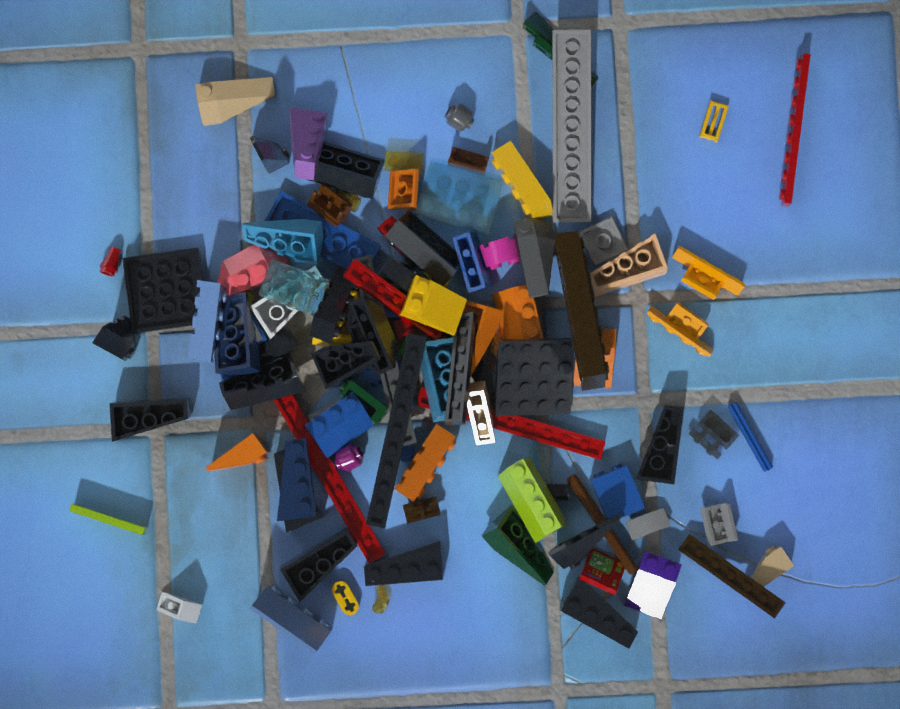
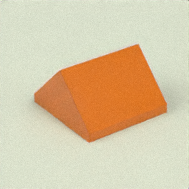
(403, 190)

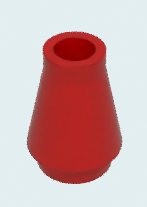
(110, 263)

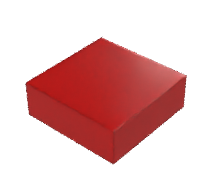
(403, 328)

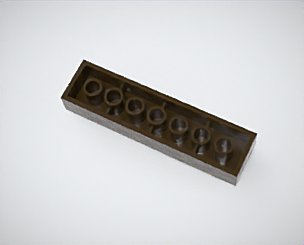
(580, 310)

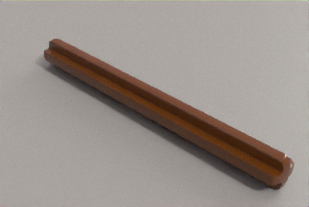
(598, 517)

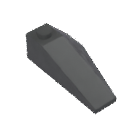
(536, 250)

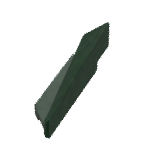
(542, 33)

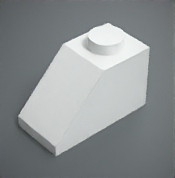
(179, 607)

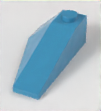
(295, 238)

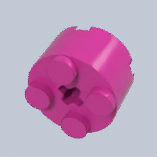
(500, 251)

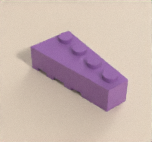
(307, 139)

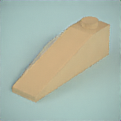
(229, 98)

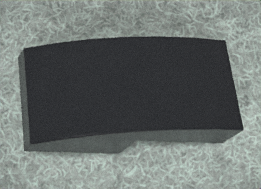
(485, 373)

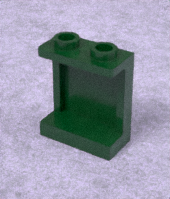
(353, 387)

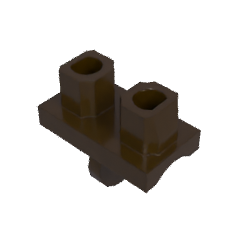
(421, 509)

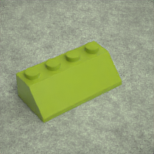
(532, 499)

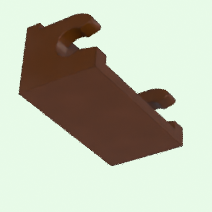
(468, 161)
(330, 205)

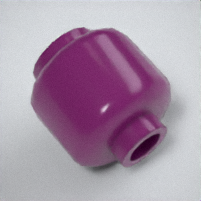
(349, 457)

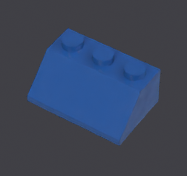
(339, 425)

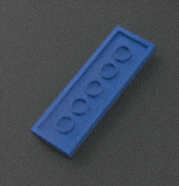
(339, 243)

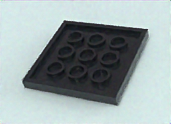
(162, 289)
(533, 376)

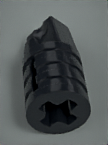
(559, 491)

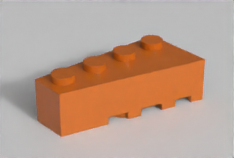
(425, 463)

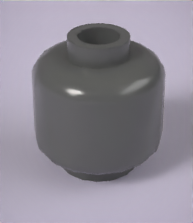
(459, 117)

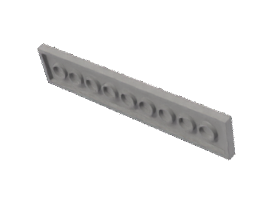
(571, 125)

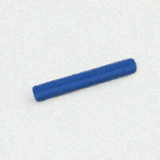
(750, 436)

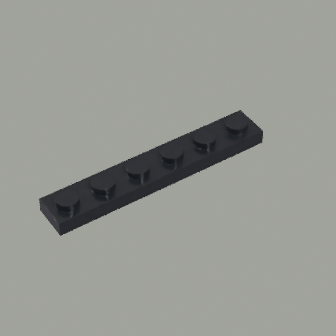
(460, 370)

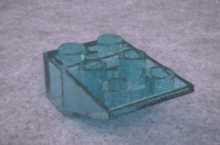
(293, 287)

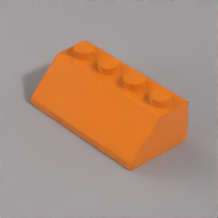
(519, 314)

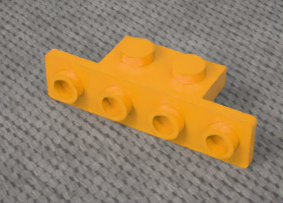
(705, 276)
(685, 325)

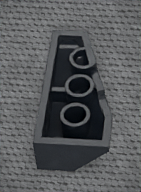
(576, 548)

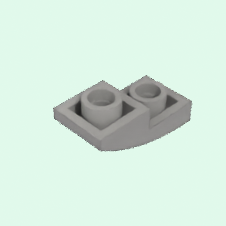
(647, 524)

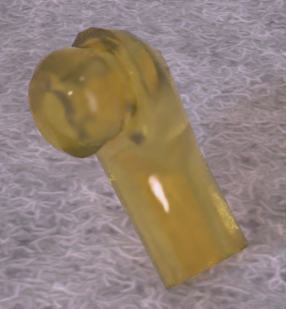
(382, 601)

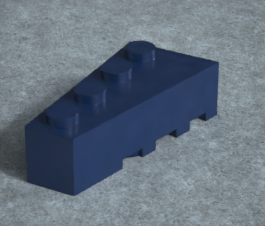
(297, 486)

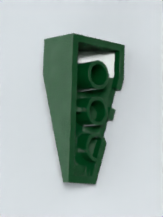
(512, 541)

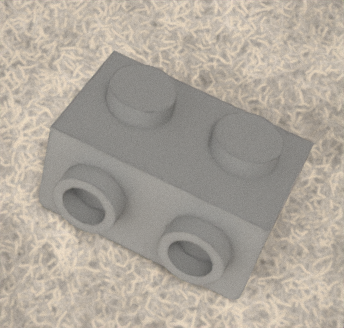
(719, 524)

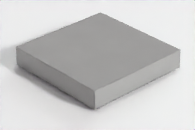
(603, 241)

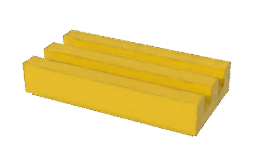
(709, 136)

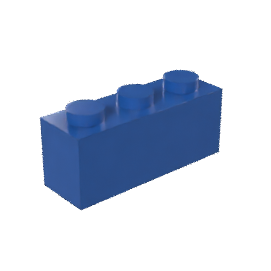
(472, 262)

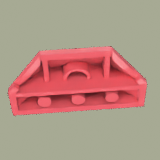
(247, 269)

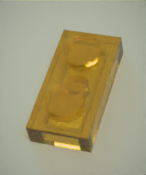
(403, 161)

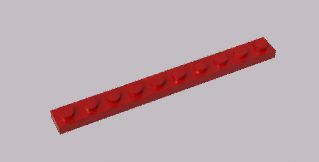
(538, 432)
(332, 481)

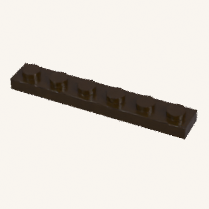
(732, 576)

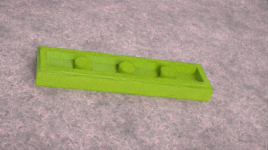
(99, 516)

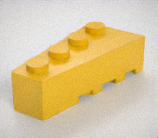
(522, 182)

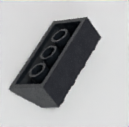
(348, 170)
(424, 248)

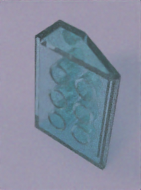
(459, 198)

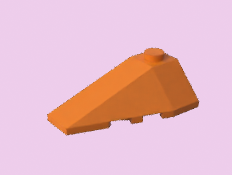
(486, 327)

